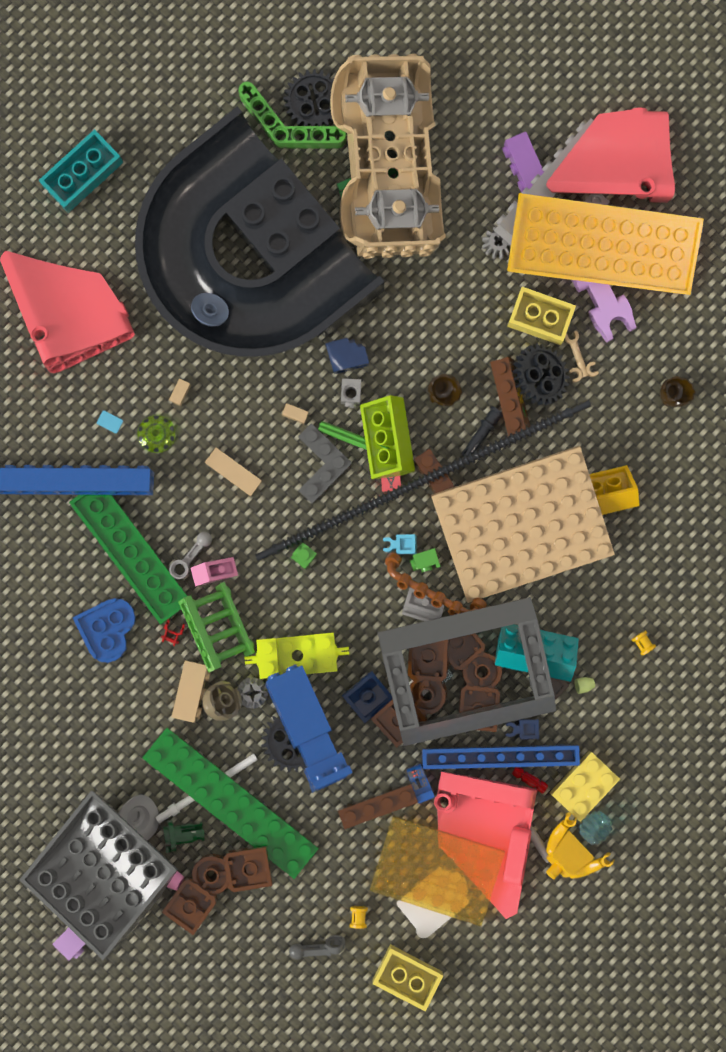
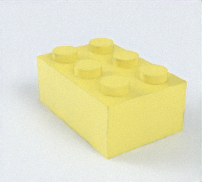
(541, 316)
(584, 786)
(407, 977)

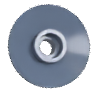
(209, 309)

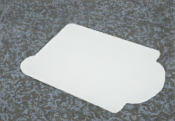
(423, 920)

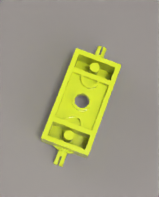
(318, 652)

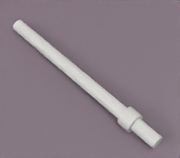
(174, 809)

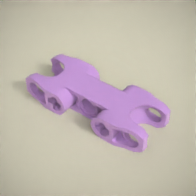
(606, 308)

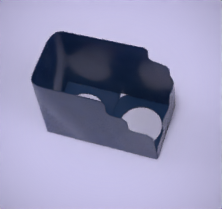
(346, 355)

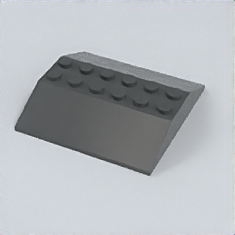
(99, 875)

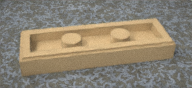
(233, 471)

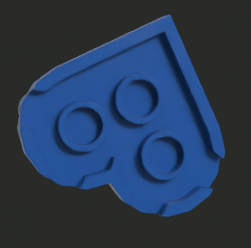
(105, 629)

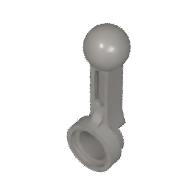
(203, 540)

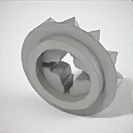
(258, 685)

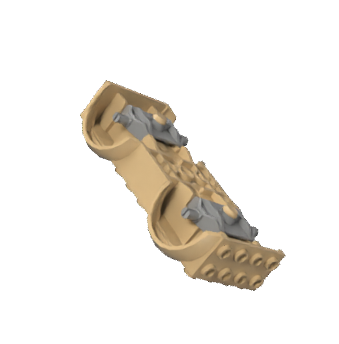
(375, 210)

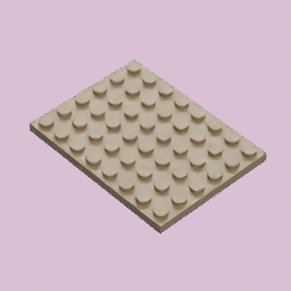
(523, 524)

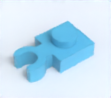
(403, 544)

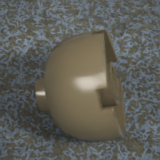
(221, 701)

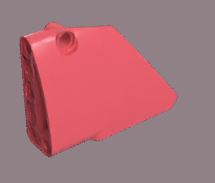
(494, 816)

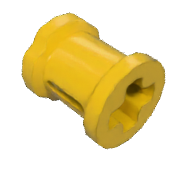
(643, 643)
(358, 917)

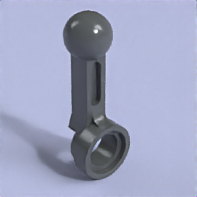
(298, 951)

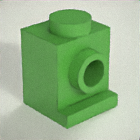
(304, 555)
(425, 561)

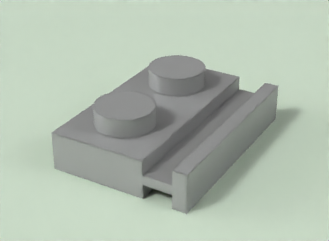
(420, 608)

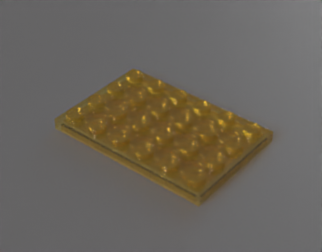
(437, 870)

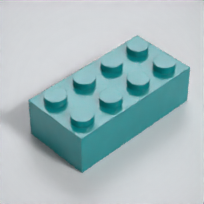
(81, 171)
(559, 652)

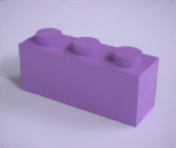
(523, 159)

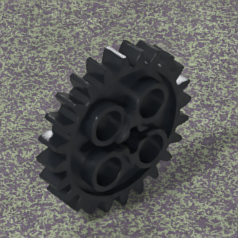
(297, 103)
(529, 366)
(276, 748)

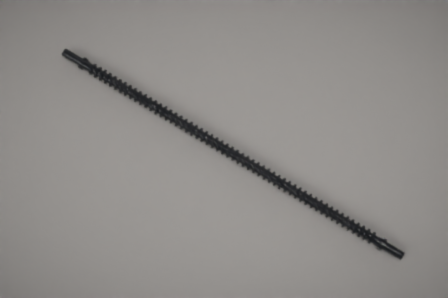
(487, 450)

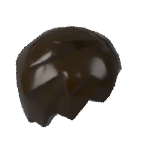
(444, 390)
(677, 392)

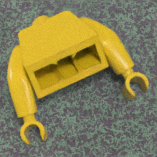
(569, 855)

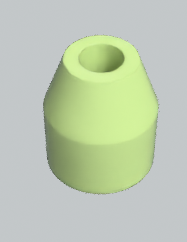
(584, 684)

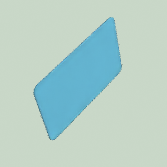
(109, 421)

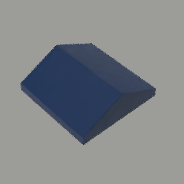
(367, 696)

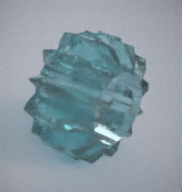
(595, 827)

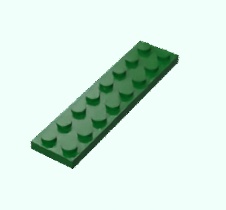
(130, 554)

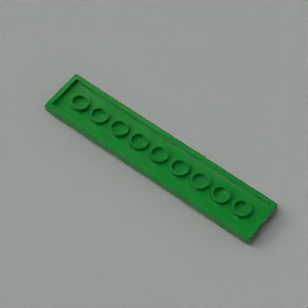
(230, 802)

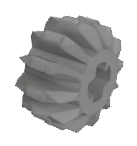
(495, 250)

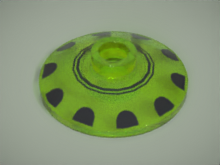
(158, 443)

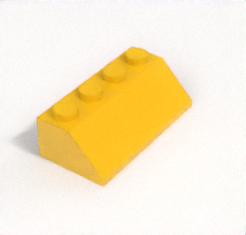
(615, 489)

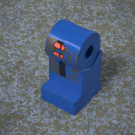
(420, 783)

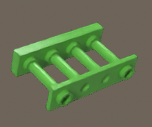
(203, 640)

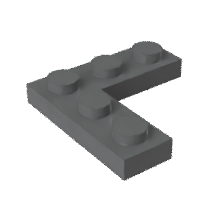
(334, 466)

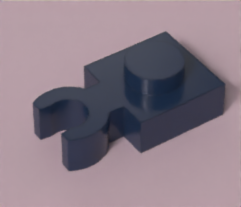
(526, 729)

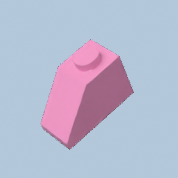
(214, 571)

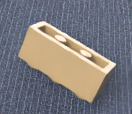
(190, 691)

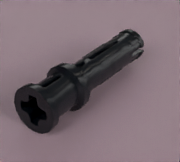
(487, 425)

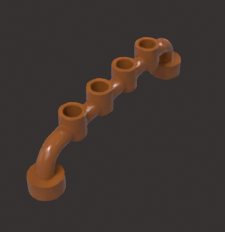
(421, 589)

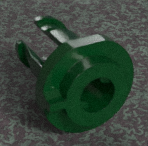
(181, 834)

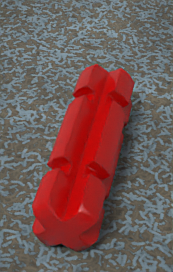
(530, 779)

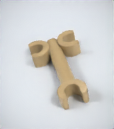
(582, 370)

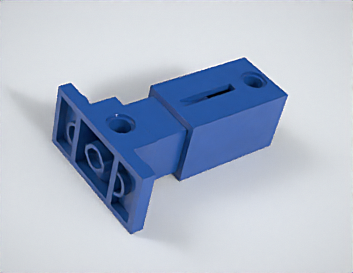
(307, 727)

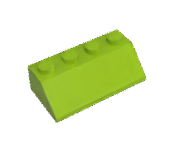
(387, 425)

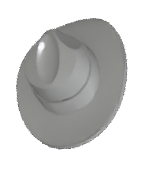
(141, 814)

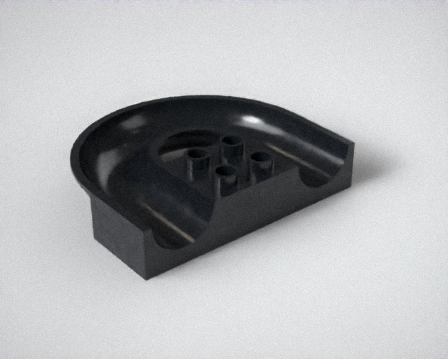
(313, 270)

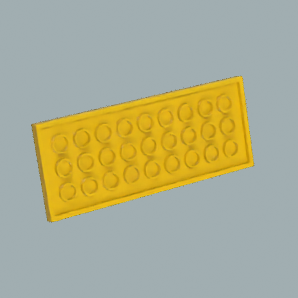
(604, 244)

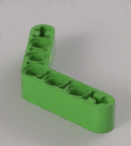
(289, 131)

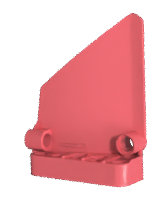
(619, 156)
(68, 307)

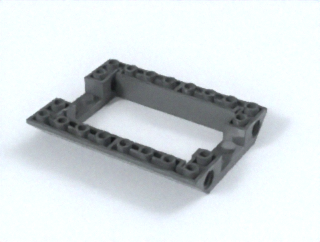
(458, 625)

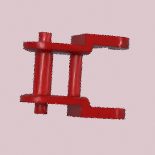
(174, 641)

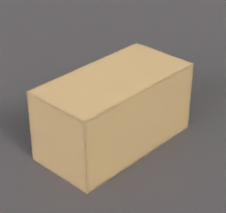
(180, 392)
(295, 413)

